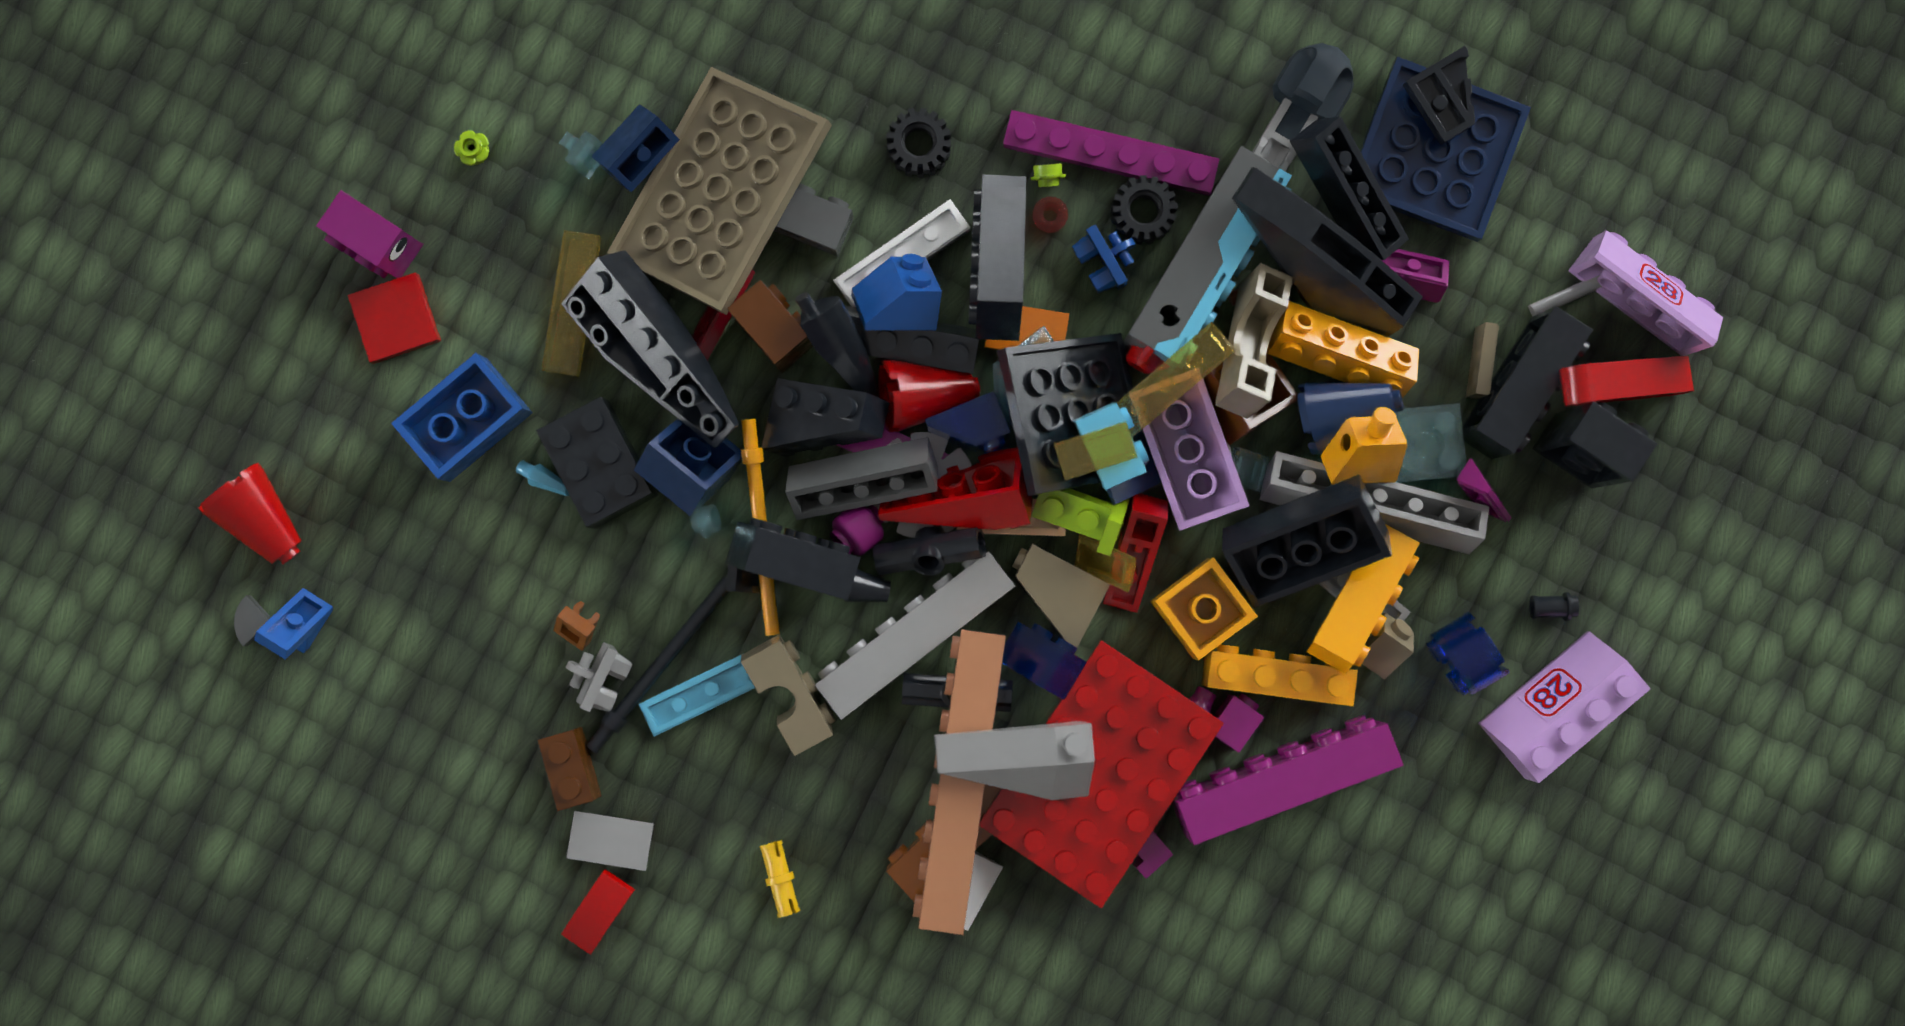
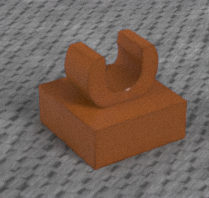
(574, 627)

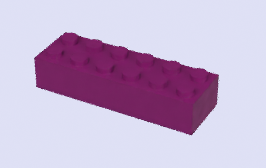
(1285, 779)

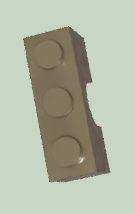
(775, 665)

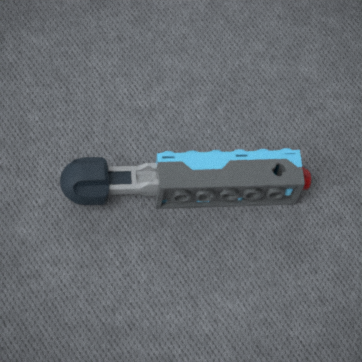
(1310, 88)

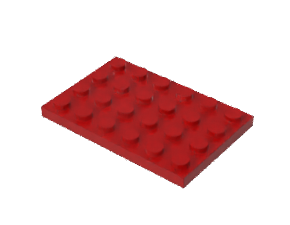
(1143, 754)

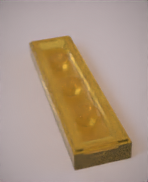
(564, 337)
(1176, 376)

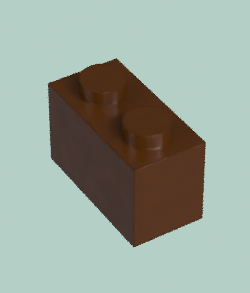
(569, 768)

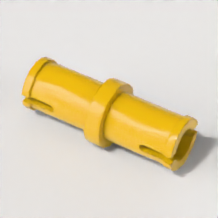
(779, 878)

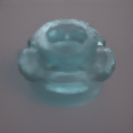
(706, 520)

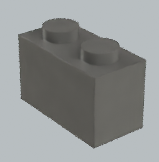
(816, 220)

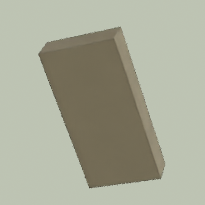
(1482, 360)

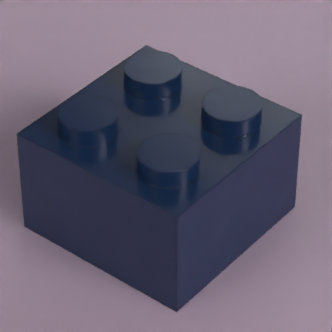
(687, 466)

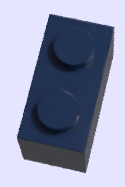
(635, 148)

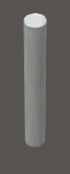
(1565, 296)

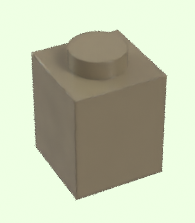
(1389, 647)

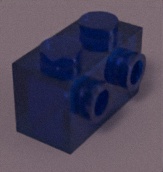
(1041, 660)

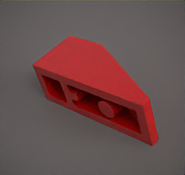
(1140, 539)

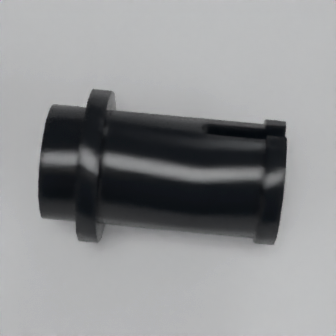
(1554, 606)

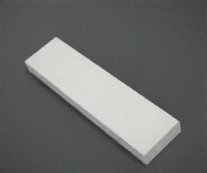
(923, 238)

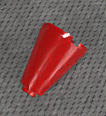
(921, 392)
(254, 515)

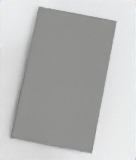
(610, 840)

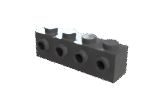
(862, 478)

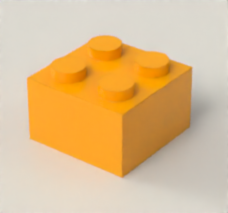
(1203, 608)

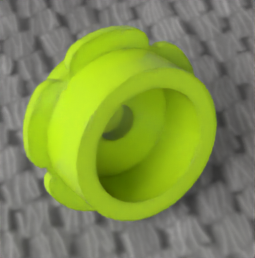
(475, 156)
(1048, 174)

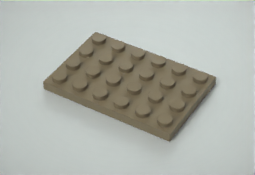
(720, 189)

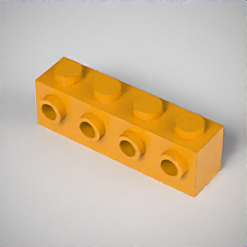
(1342, 349)
(1360, 605)
(1278, 677)

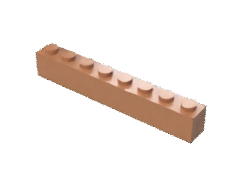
(958, 800)

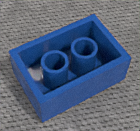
(461, 418)

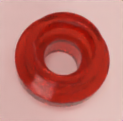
(1058, 207)

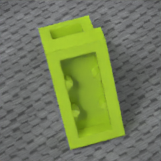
(1082, 515)

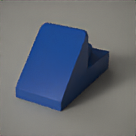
(294, 624)

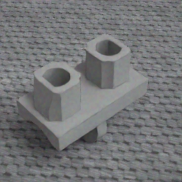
(592, 692)

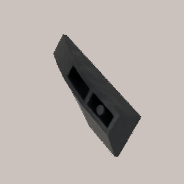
(1326, 262)
(649, 344)

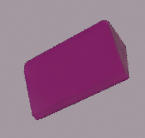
(1422, 272)
(1481, 491)

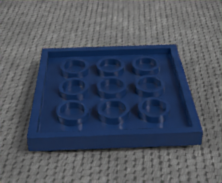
(1449, 182)

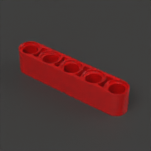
(1626, 380)

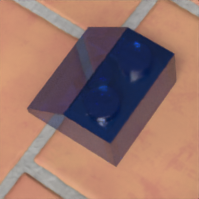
(972, 425)

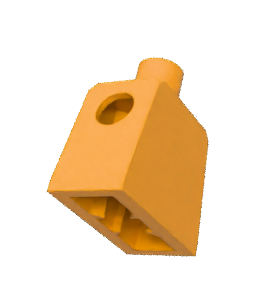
(1366, 448)

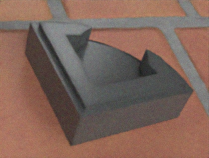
(248, 619)

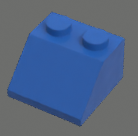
(899, 295)

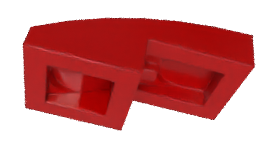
(597, 911)

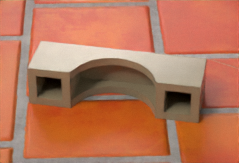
(1245, 376)

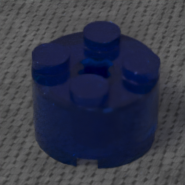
(1468, 654)

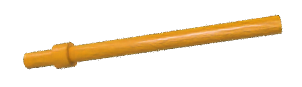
(753, 457)

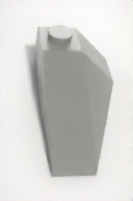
(1033, 759)

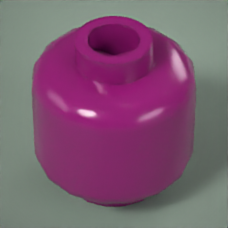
(858, 529)

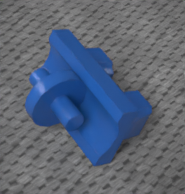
(1095, 245)

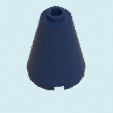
(1328, 405)

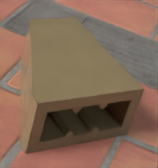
(1060, 591)

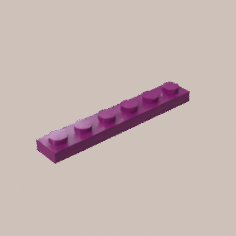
(1110, 152)

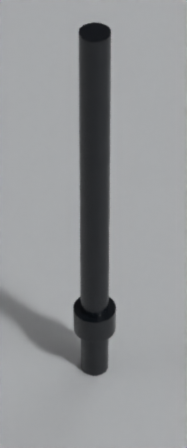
(616, 718)

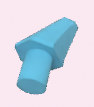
(541, 477)

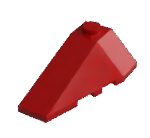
(980, 496)

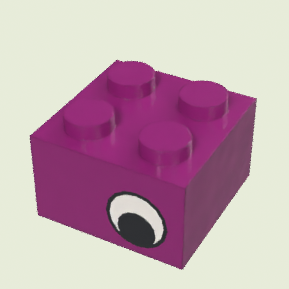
(368, 237)

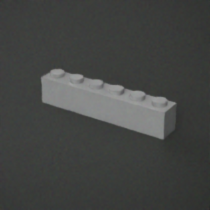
(1408, 509)
(914, 635)

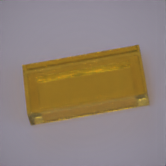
(1095, 450)

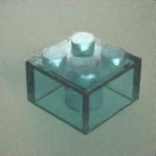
(1433, 443)

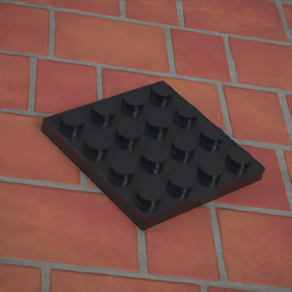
(1051, 388)

